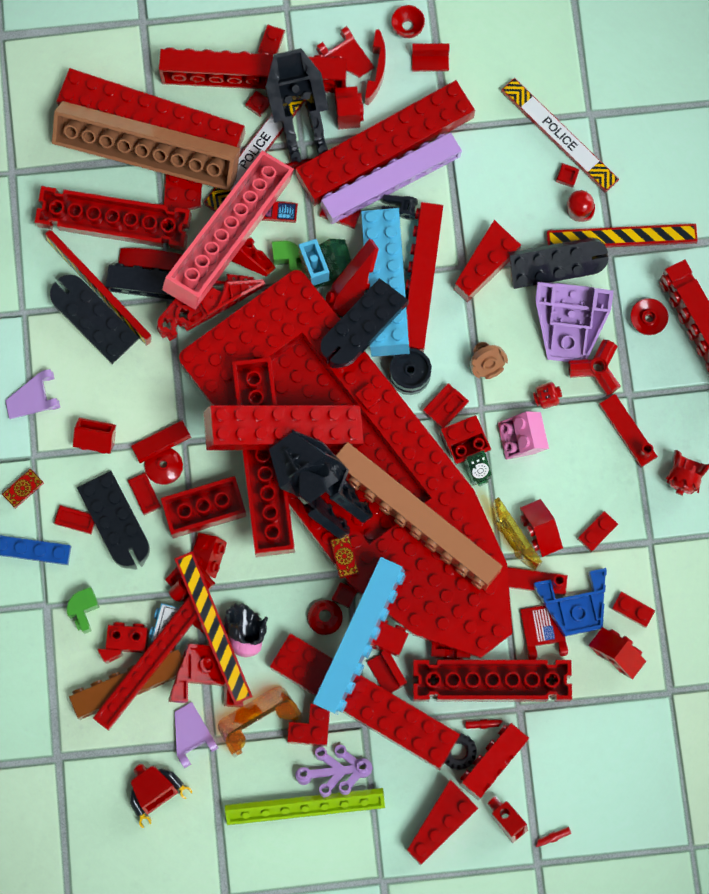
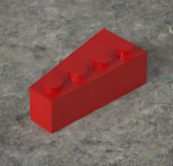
(486, 261)
(494, 761)
(444, 819)

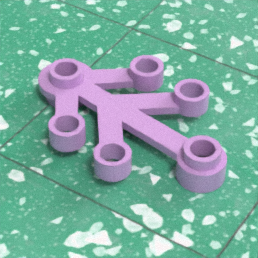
(337, 771)

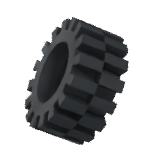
(468, 759)

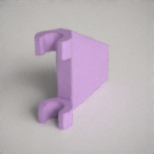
(32, 397)
(190, 733)

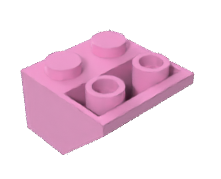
(523, 435)

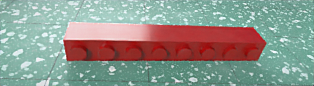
(423, 272)

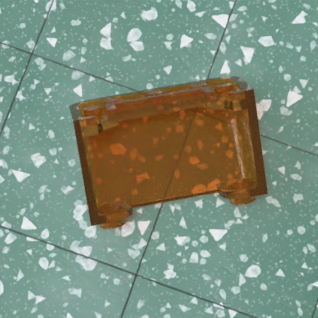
(273, 700)

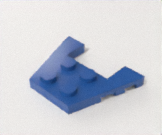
(578, 612)

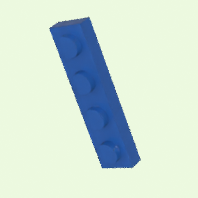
(35, 550)

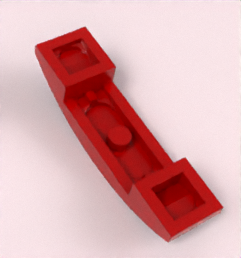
(374, 86)
(148, 258)

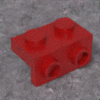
(209, 553)

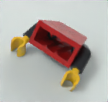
(152, 789)

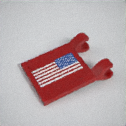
(541, 630)

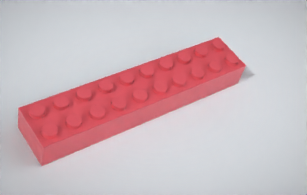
(227, 230)

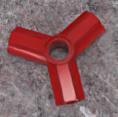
(585, 368)

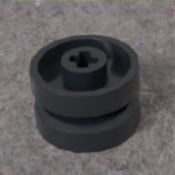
(407, 382)

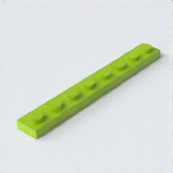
(304, 806)

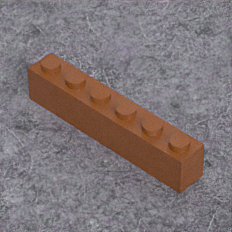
(90, 700)

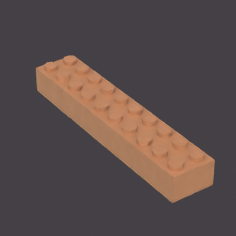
(145, 145)
(418, 518)

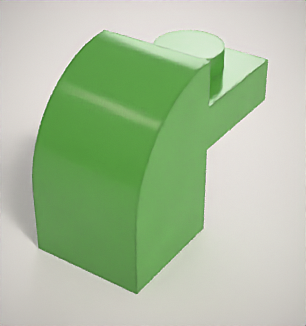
(286, 253)
(79, 604)

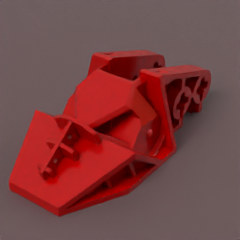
(211, 306)

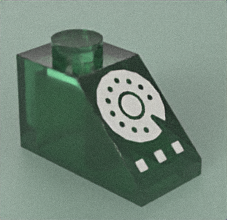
(478, 468)

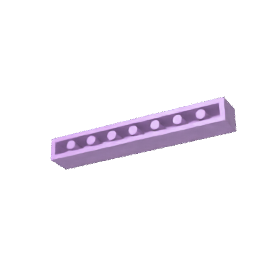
(390, 178)

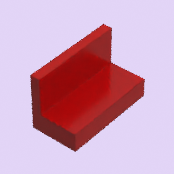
(430, 57)
(387, 672)

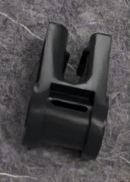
(403, 202)

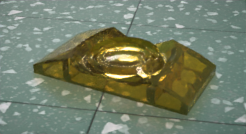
(514, 536)

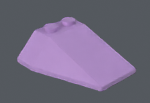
(571, 318)

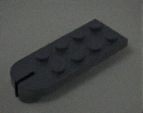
(557, 262)
(92, 317)
(362, 324)
(115, 520)

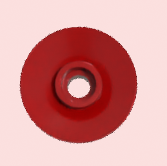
(651, 308)
(168, 474)

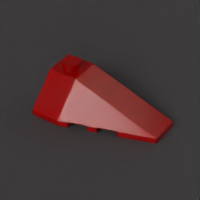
(253, 259)
(353, 280)

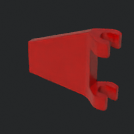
(357, 60)

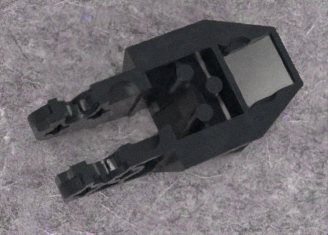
(294, 78)
(308, 471)

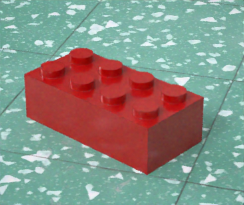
(203, 507)

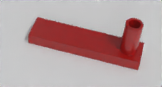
(628, 431)
(524, 580)

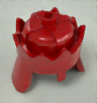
(686, 474)

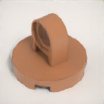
(487, 360)

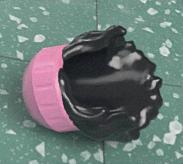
(245, 630)

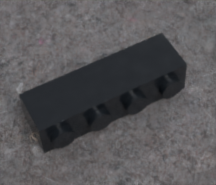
(137, 281)

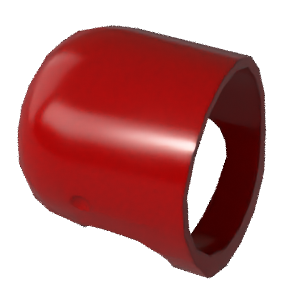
(579, 205)

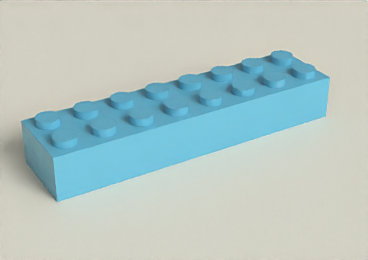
(385, 231)
(359, 635)

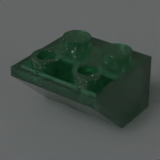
(336, 257)

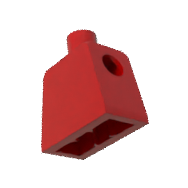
(513, 825)

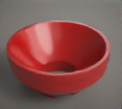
(411, 14)
(322, 627)

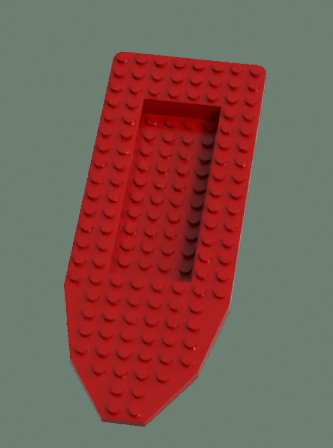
(434, 598)

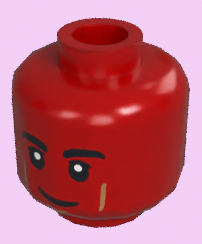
(547, 395)

